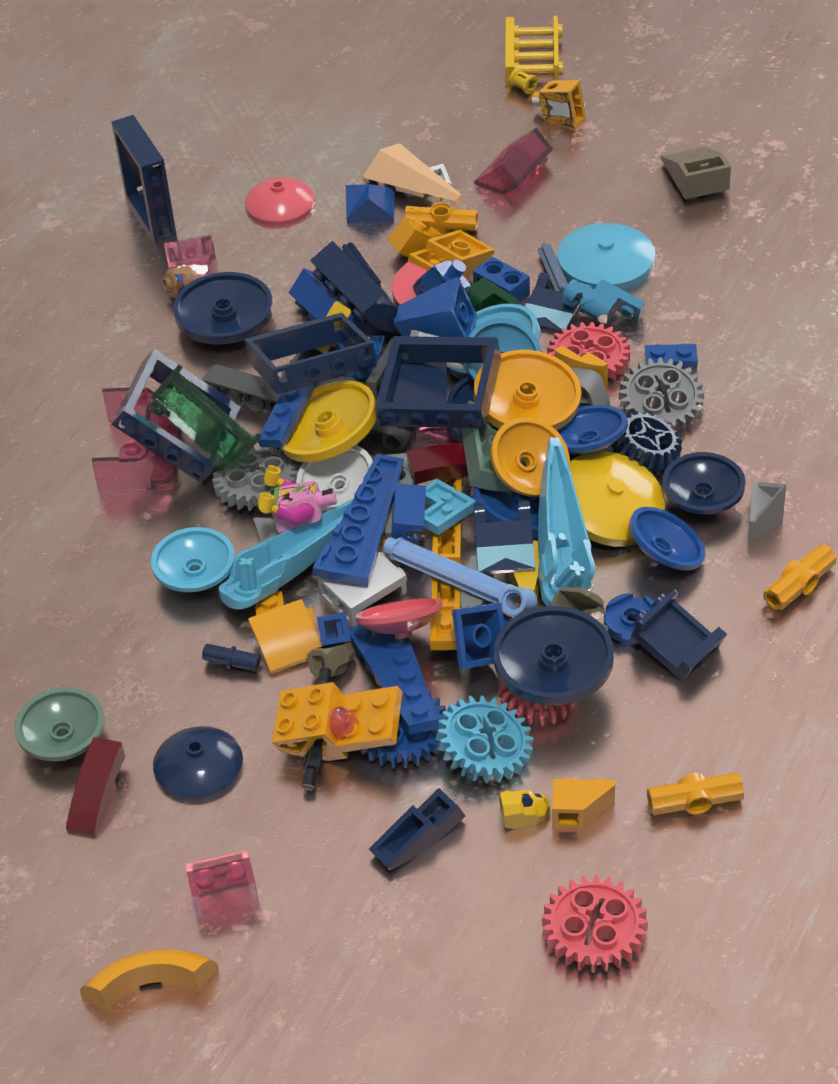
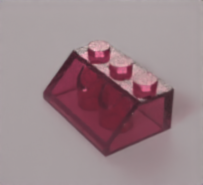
(515, 163)

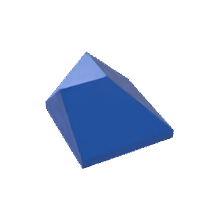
(369, 203)

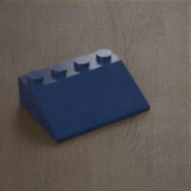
(355, 287)

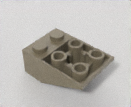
(698, 171)

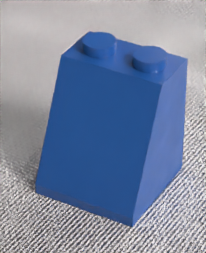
(438, 312)

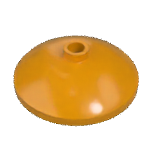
(526, 441)

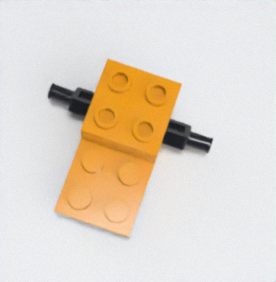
(304, 723)

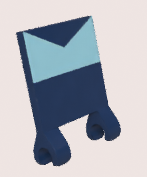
(548, 306)
(504, 544)

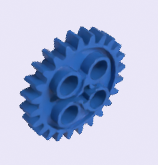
(408, 746)

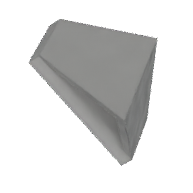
(765, 508)

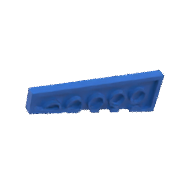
(358, 536)
(396, 665)

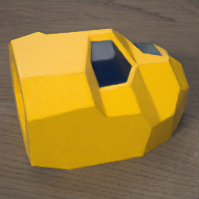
(523, 808)

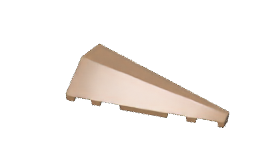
(409, 175)

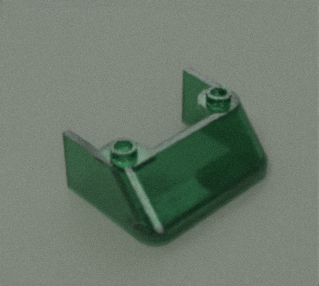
(201, 420)

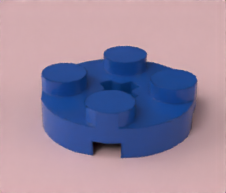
(616, 616)

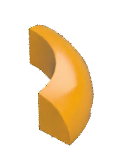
(159, 965)

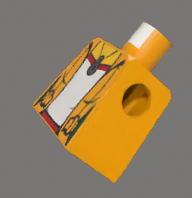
(561, 103)

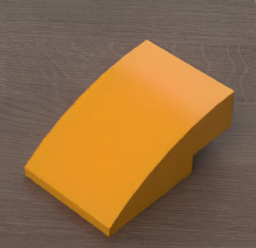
(453, 246)

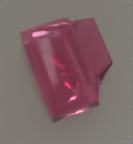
(192, 252)

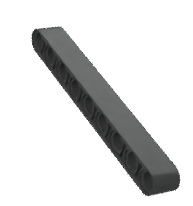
(256, 395)

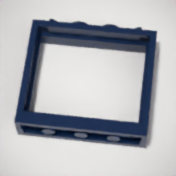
(136, 163)
(439, 350)
(356, 357)
(155, 438)

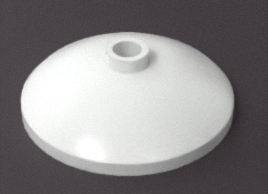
(342, 470)

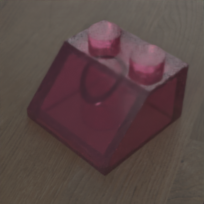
(222, 884)

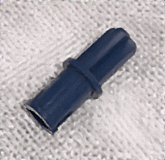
(231, 657)

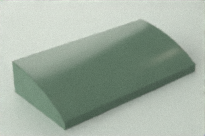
(478, 459)

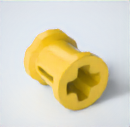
(523, 81)

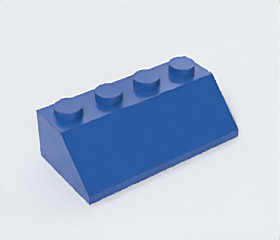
(318, 299)

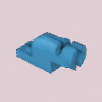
(603, 301)

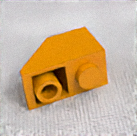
(411, 236)
(580, 801)

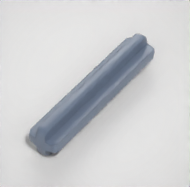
(552, 267)

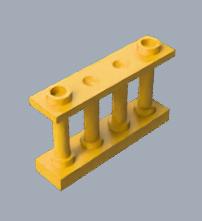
(513, 44)

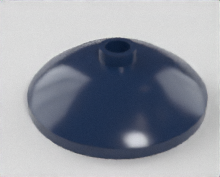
(703, 483)
(198, 763)

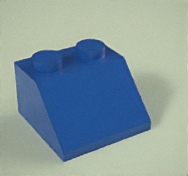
(476, 633)

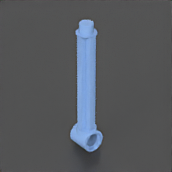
(461, 576)

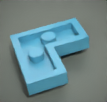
(446, 506)

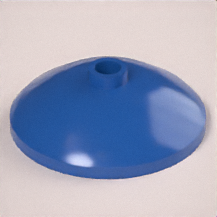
(594, 429)
(666, 539)

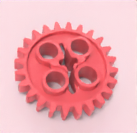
(596, 340)
(623, 930)

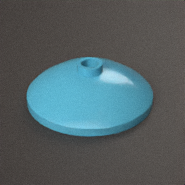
(192, 559)

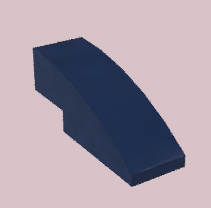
(417, 830)

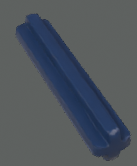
(351, 250)

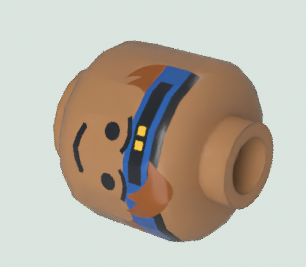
(177, 279)

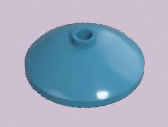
(510, 337)

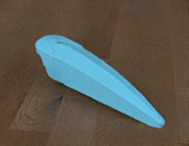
(562, 534)
(274, 562)

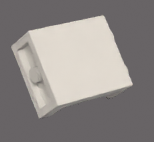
(354, 597)

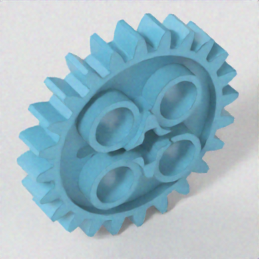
(484, 739)

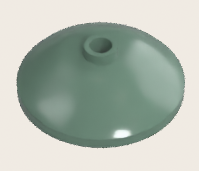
(59, 724)

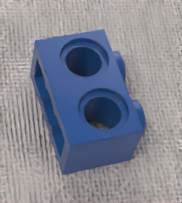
(505, 277)

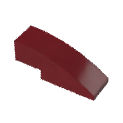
(436, 462)
(95, 786)

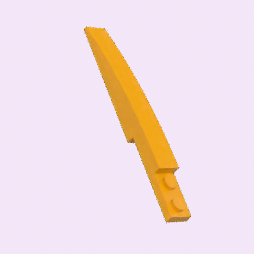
(450, 546)

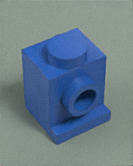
(333, 628)

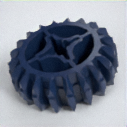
(649, 442)

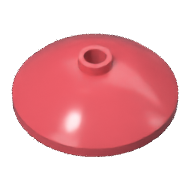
(279, 201)
(400, 616)

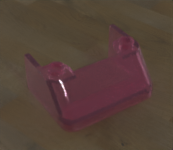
(136, 466)

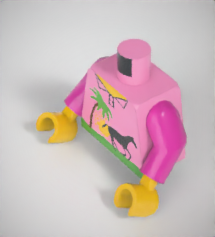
(293, 503)

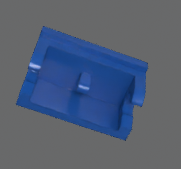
(408, 511)

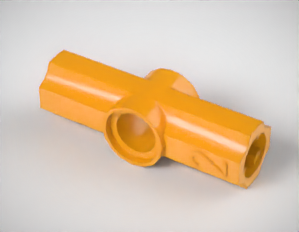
(444, 218)
(799, 577)
(695, 793)

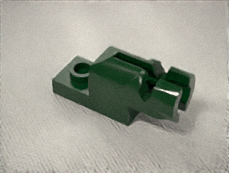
(487, 294)

